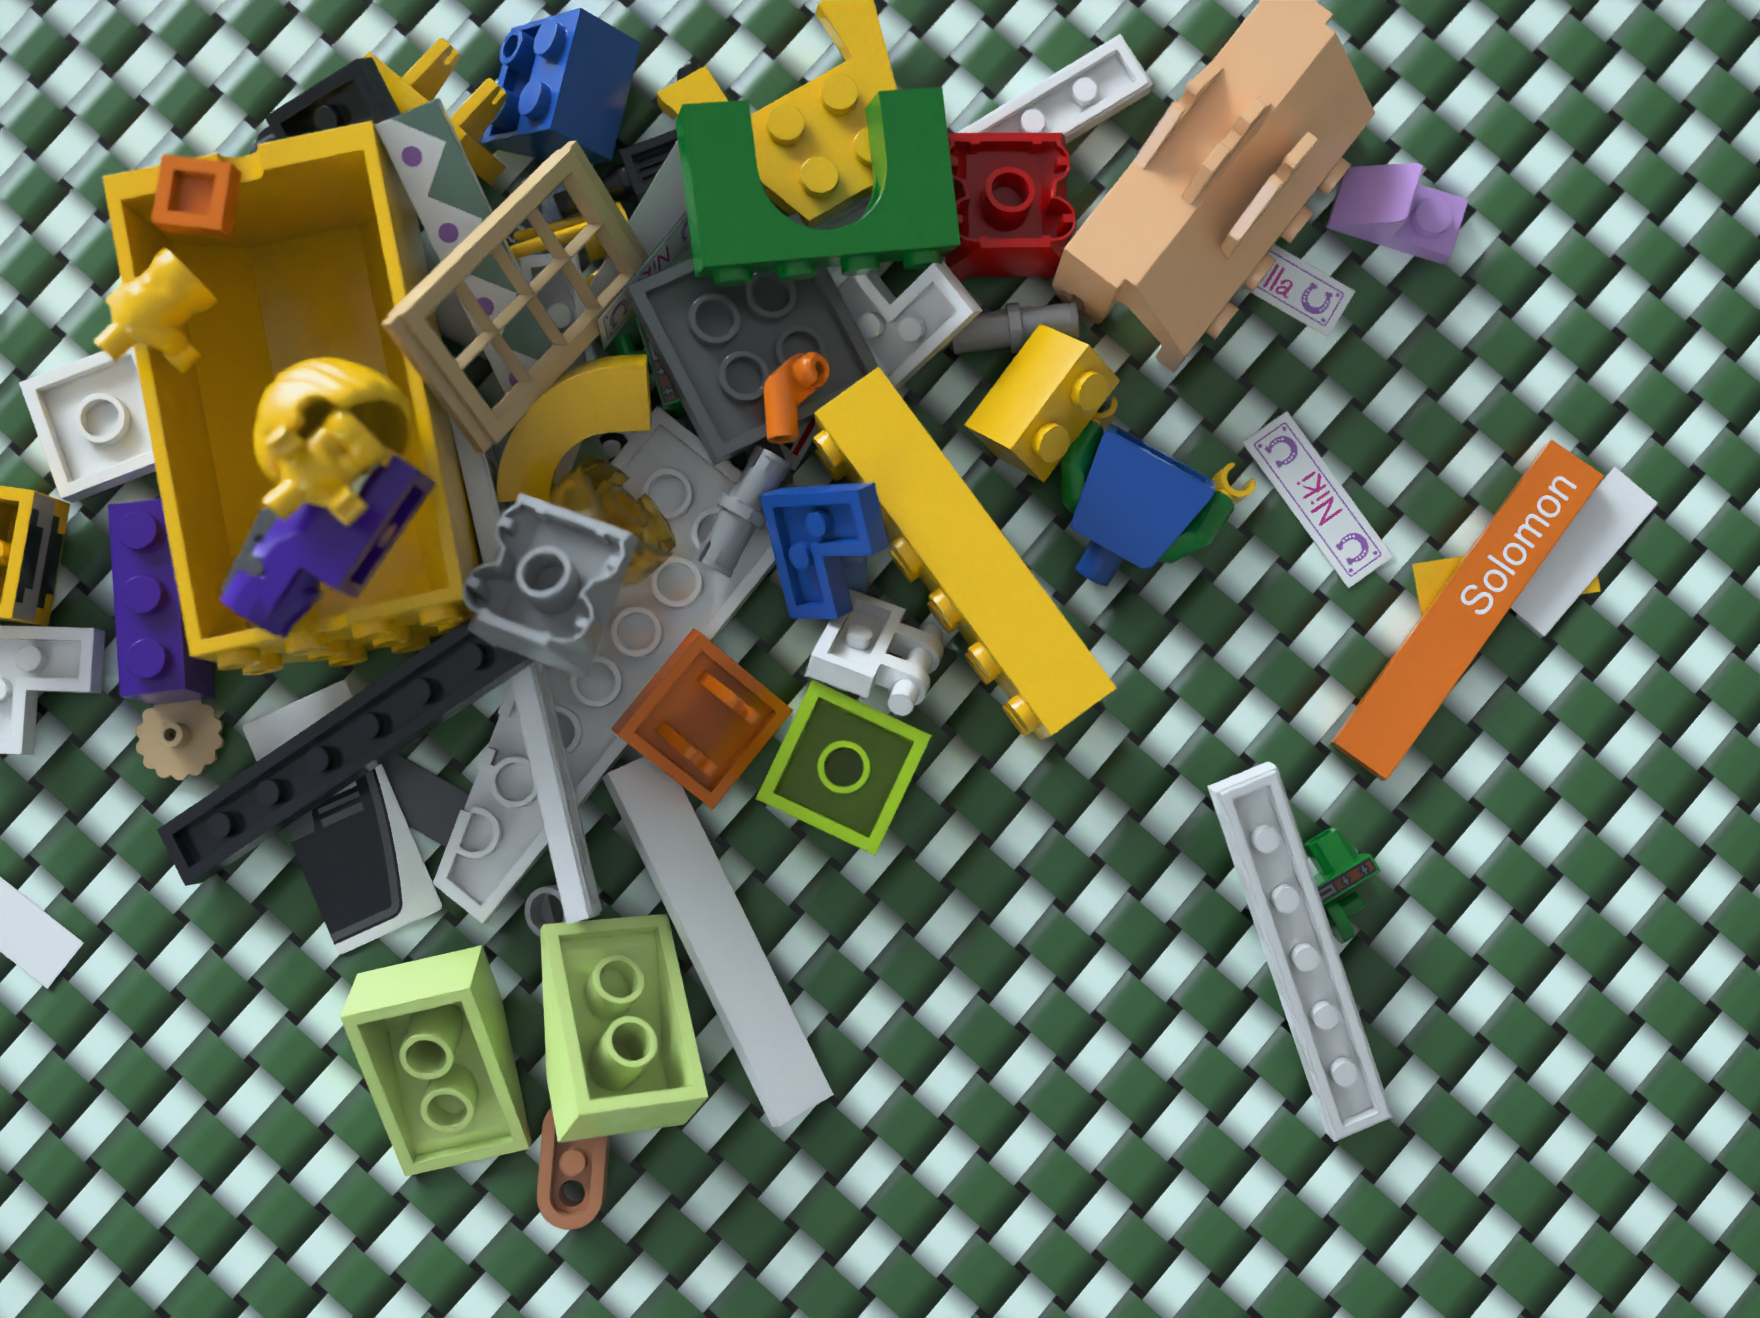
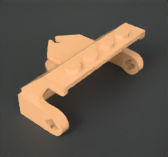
(1221, 180)

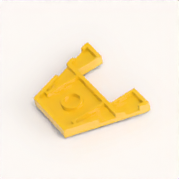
(816, 138)

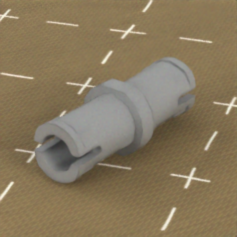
(1014, 326)
(742, 511)

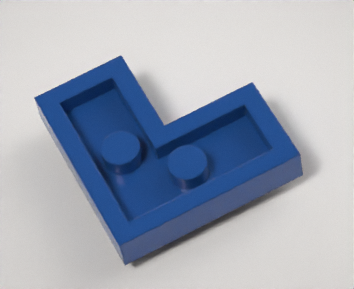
(810, 534)

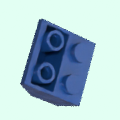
(563, 85)

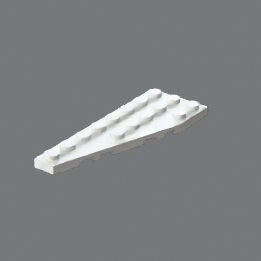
(502, 823)

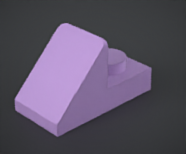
(1396, 212)

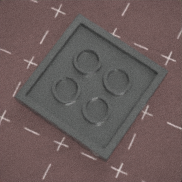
(730, 339)

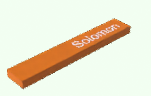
(1466, 610)

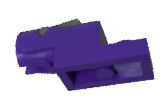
(289, 560)

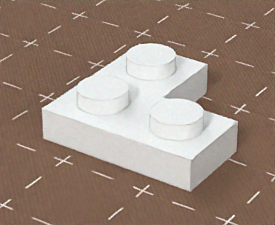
(912, 327)
(43, 661)

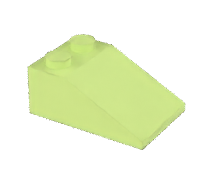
(617, 1028)
(438, 1060)

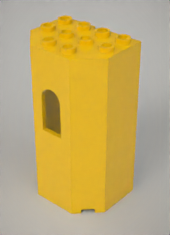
(309, 274)

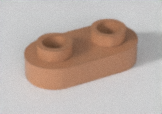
(571, 1160)

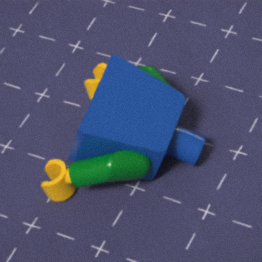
(1139, 500)

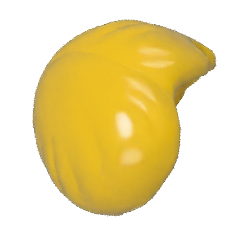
(312, 388)

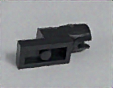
(340, 100)

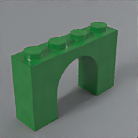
(743, 233)

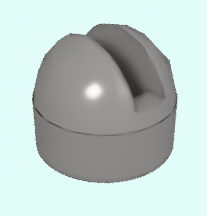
(544, 907)

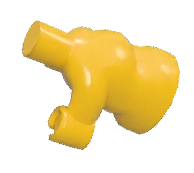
(154, 310)
(323, 466)

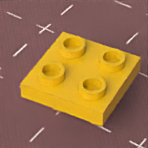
(470, 121)

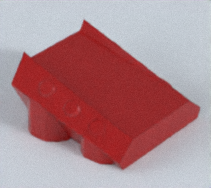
(1010, 204)

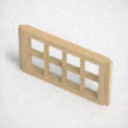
(432, 359)

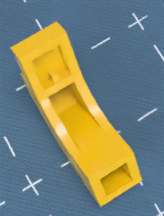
(582, 403)

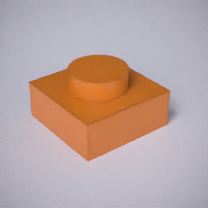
(196, 196)

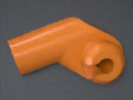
(788, 389)

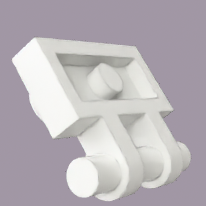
(857, 648)

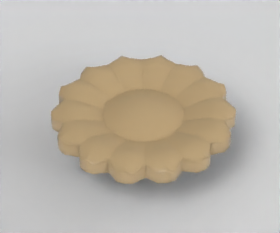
(180, 738)

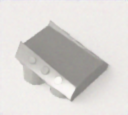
(549, 584)

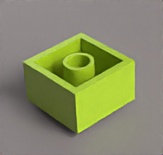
(843, 767)

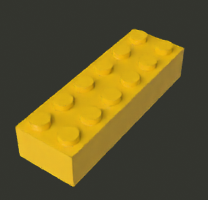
(961, 558)

